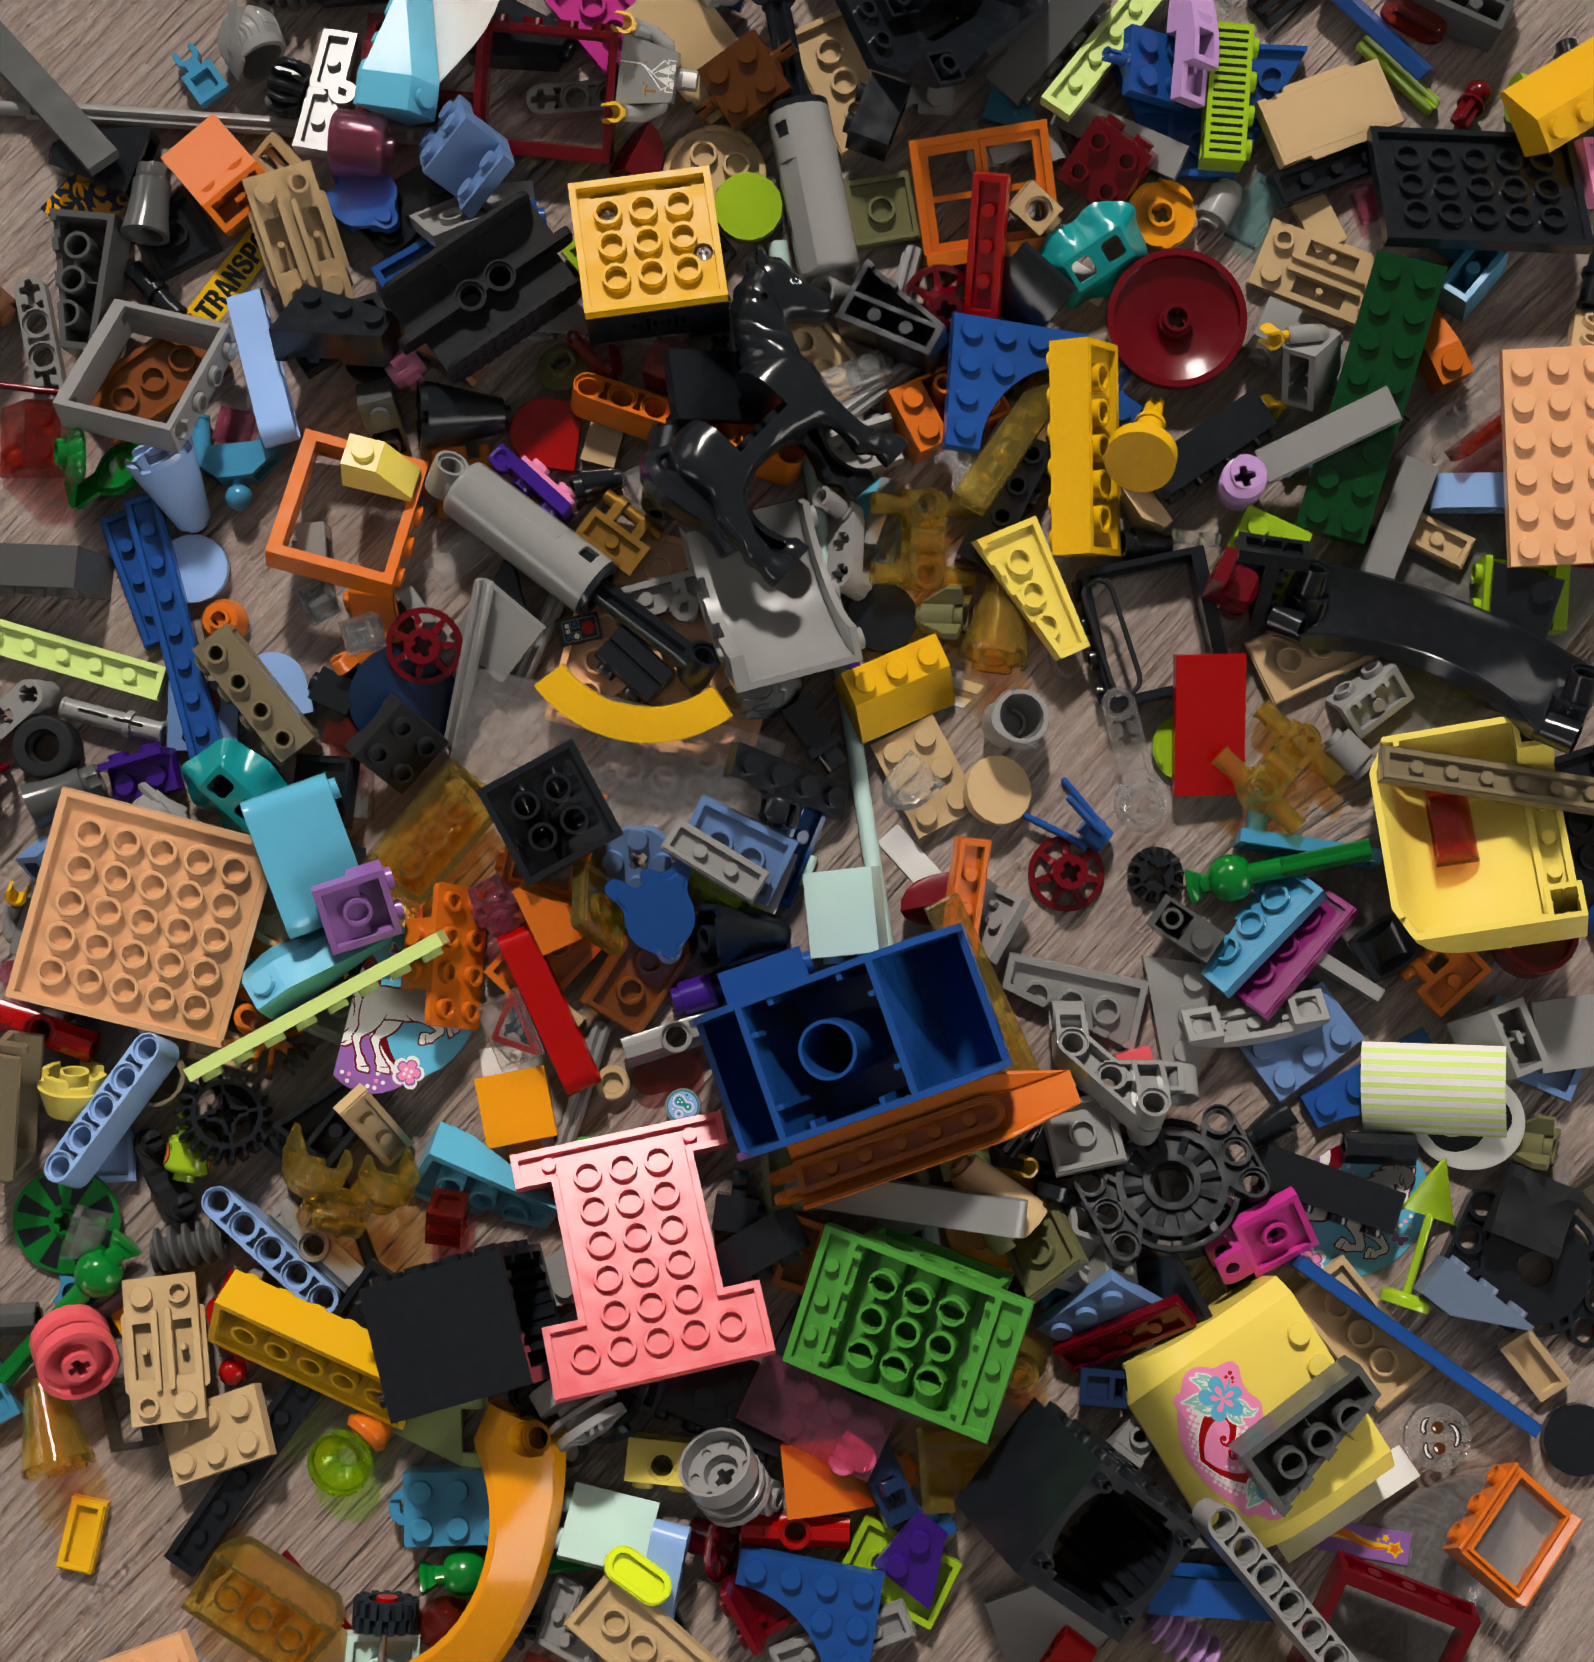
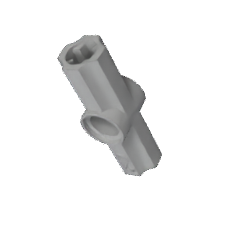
(652, 1043)
(334, 1261)

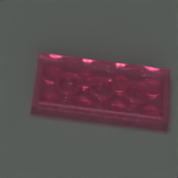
(817, 1416)

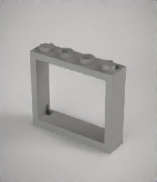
(102, 351)

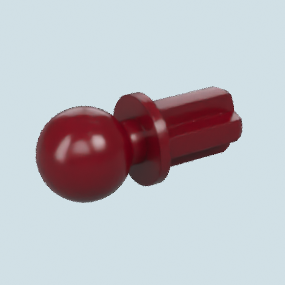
(1471, 103)

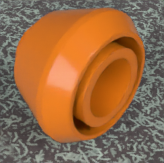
(233, 612)
(371, 1430)

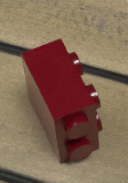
(1108, 161)

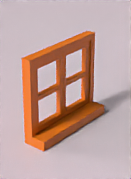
(956, 251)

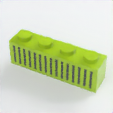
(1227, 107)

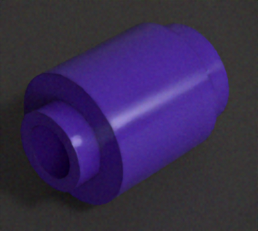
(696, 995)

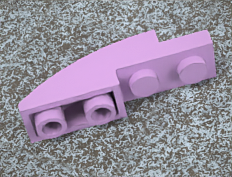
(1196, 49)

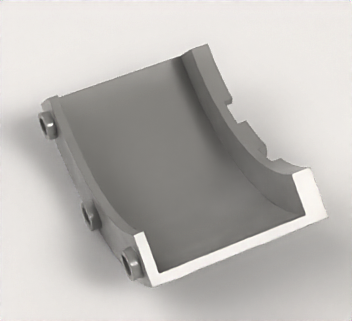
(778, 630)

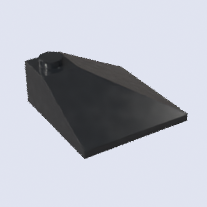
(550, 813)

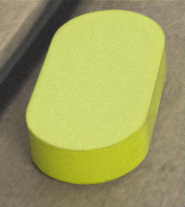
(637, 1575)

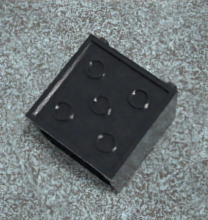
(459, 1327)
(1117, 1550)

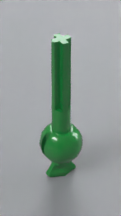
(1233, 878)
(95, 1276)
(463, 1570)

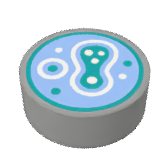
(682, 1104)

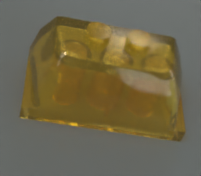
(432, 834)
(265, 1603)

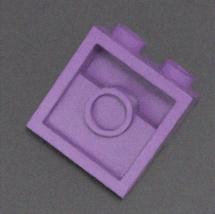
(359, 907)

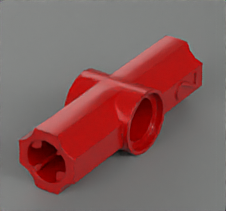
(64, 1035)
(820, 1531)

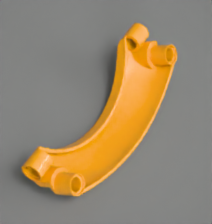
(524, 1517)

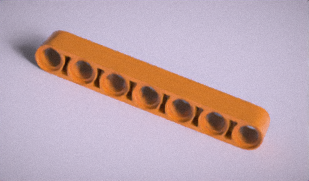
(637, 410)

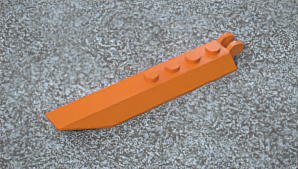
(922, 1134)

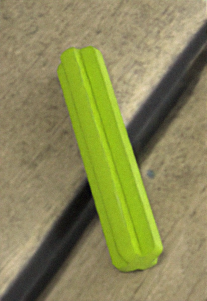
(1413, 89)

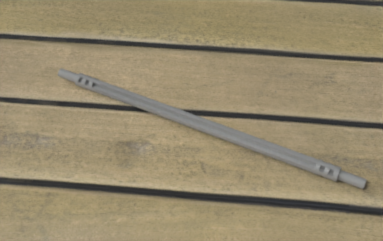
(191, 119)

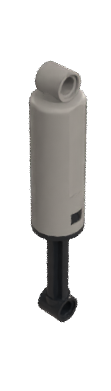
(810, 172)
(556, 557)

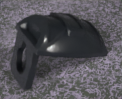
(1385, 947)

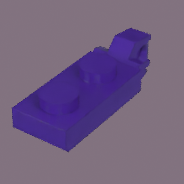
(530, 482)

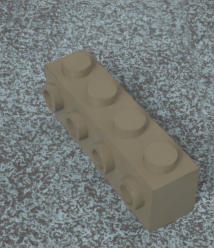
(255, 692)

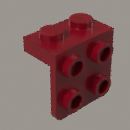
(753, 1613)

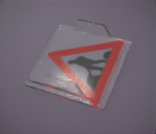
(510, 1030)

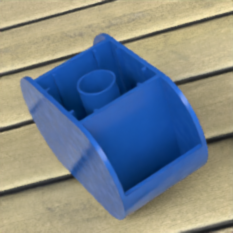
(853, 1041)

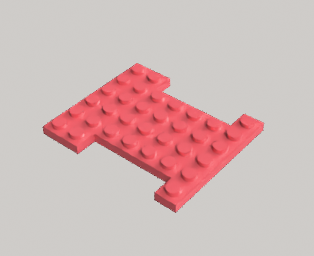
(641, 1261)

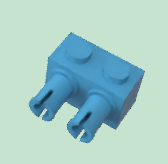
(1468, 278)

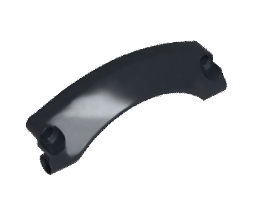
(1506, 665)

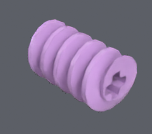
(1248, 472)
(1185, 1637)

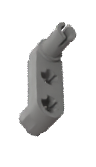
(1014, 154)
(844, 542)
(26, 701)

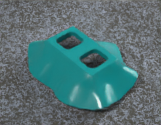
(1085, 237)
(242, 767)

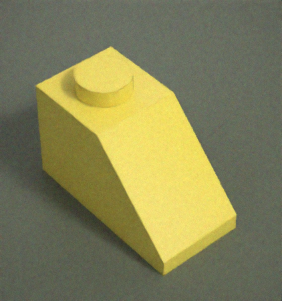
(378, 468)

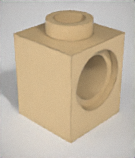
(1019, 209)

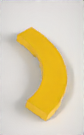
(630, 721)

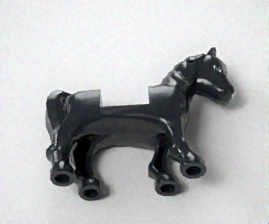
(710, 477)

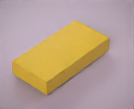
(83, 1534)

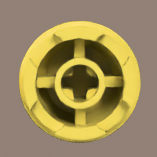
(69, 1088)

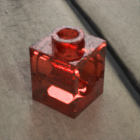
(446, 1217)

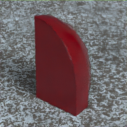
(640, 153)
(921, 895)

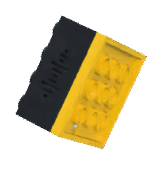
(649, 255)

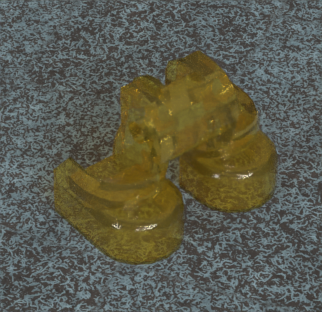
(339, 1209)

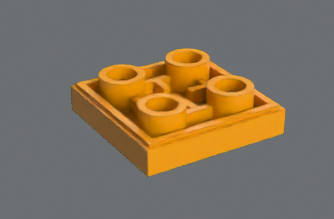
(516, 1106)

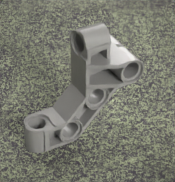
(1143, 1086)

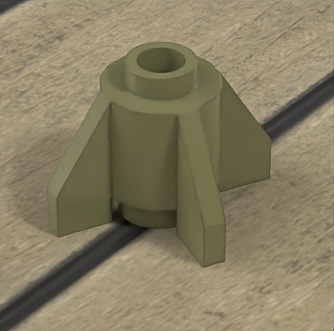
(945, 614)
(1538, 1146)

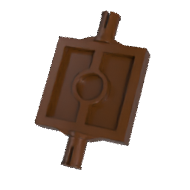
(745, 80)

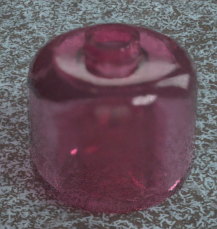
(359, 144)

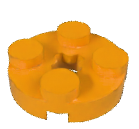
(1179, 209)

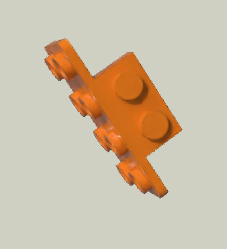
(455, 976)

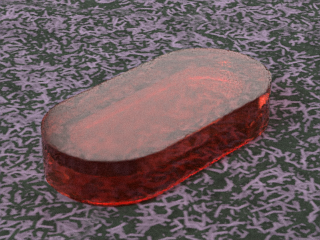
(1414, 21)
(667, 1073)

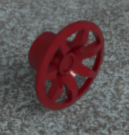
(940, 300)
(423, 645)
(1066, 874)
(711, 1543)

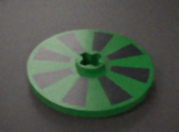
(38, 1215)

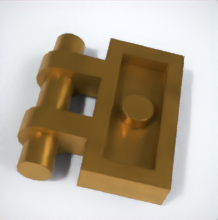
(613, 539)

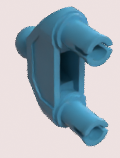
(235, 463)

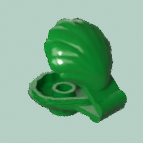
(109, 478)

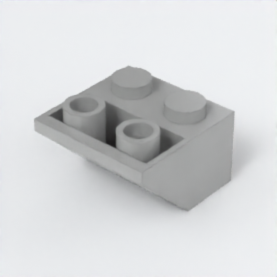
(1507, 1025)

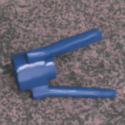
(1092, 830)

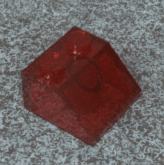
(29, 438)

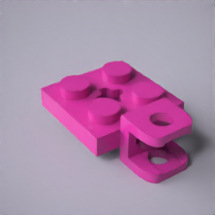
(1253, 1246)

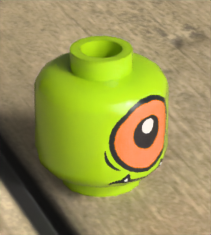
(182, 1164)

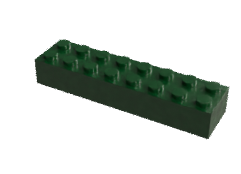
(1380, 354)

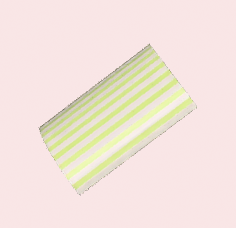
(1433, 1089)

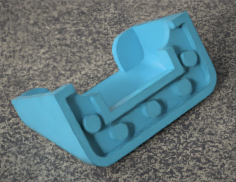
(299, 846)

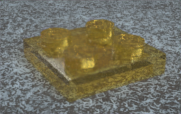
(593, 911)

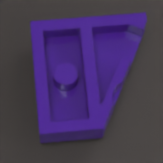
(915, 1557)

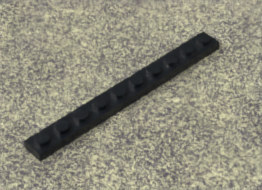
(237, 1485)

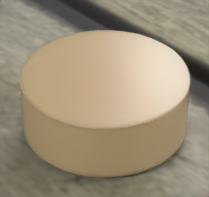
(614, 1084)

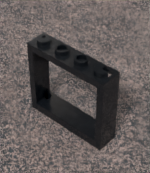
(1207, 612)

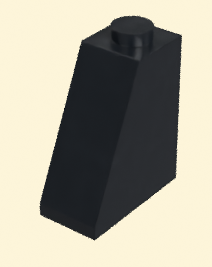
(526, 51)
(133, 145)

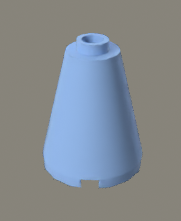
(173, 484)

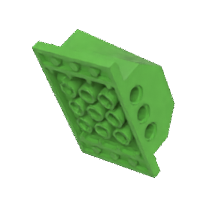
(911, 1326)

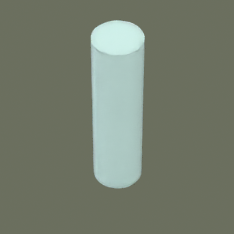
(809, 867)

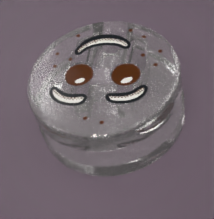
(1434, 1435)

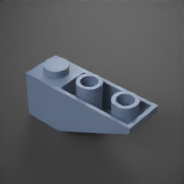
(1459, 1295)

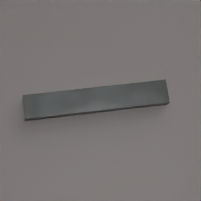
(54, 105)

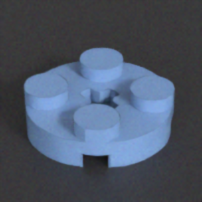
(639, 840)

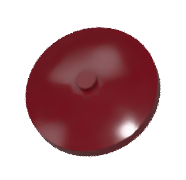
(1176, 319)

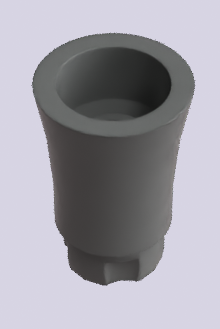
(149, 205)
(43, 795)

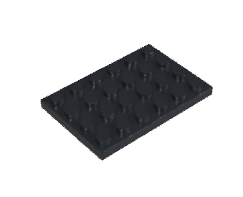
(1476, 192)

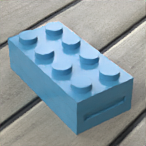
(442, 1506)

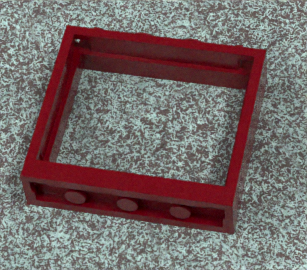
(564, 29)
(1401, 1590)

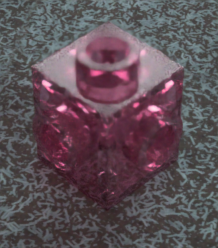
(495, 906)

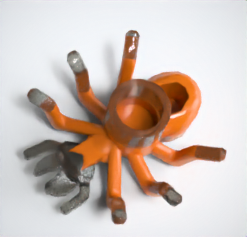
(249, 1019)

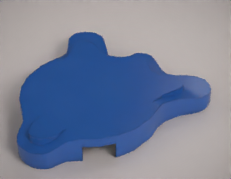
(365, 204)
(657, 911)

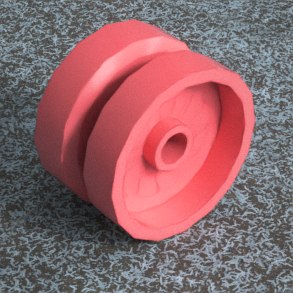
(74, 1352)

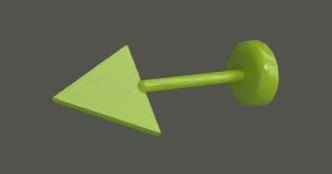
(1433, 1201)

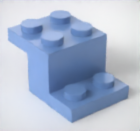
(465, 155)

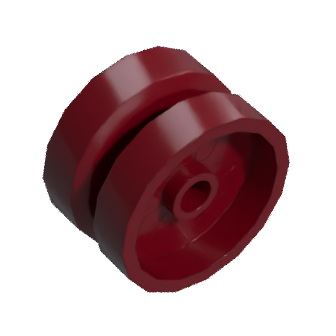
(1535, 959)

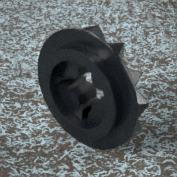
(1139, 870)

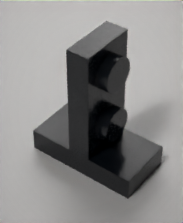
(1272, 556)

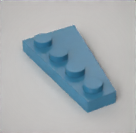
(1261, 928)

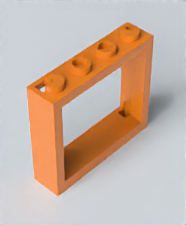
(330, 570)

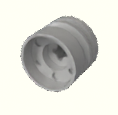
(582, 1418)
(724, 1477)

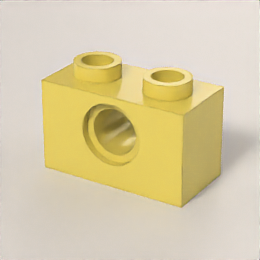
(639, 1460)

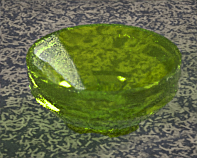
(333, 1475)

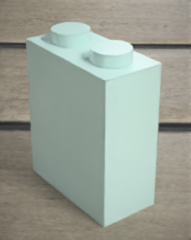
(845, 913)
(601, 1521)

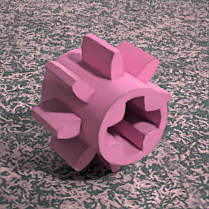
(406, 370)

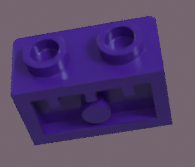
(152, 765)

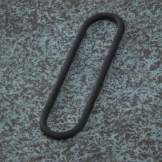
(1124, 629)

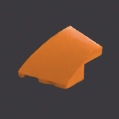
(816, 1490)

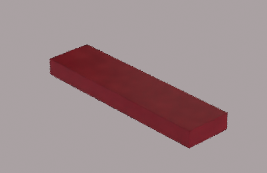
(1125, 1334)

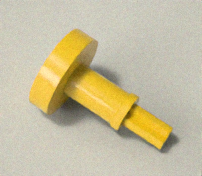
(1142, 452)

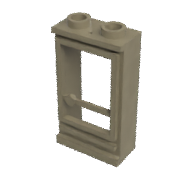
(19, 1100)

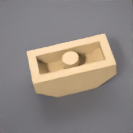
(1144, 510)

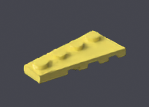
(1032, 580)

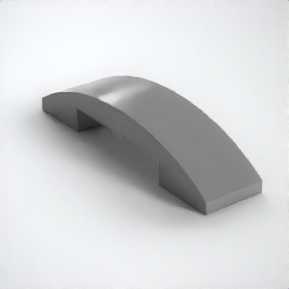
(1243, 1027)

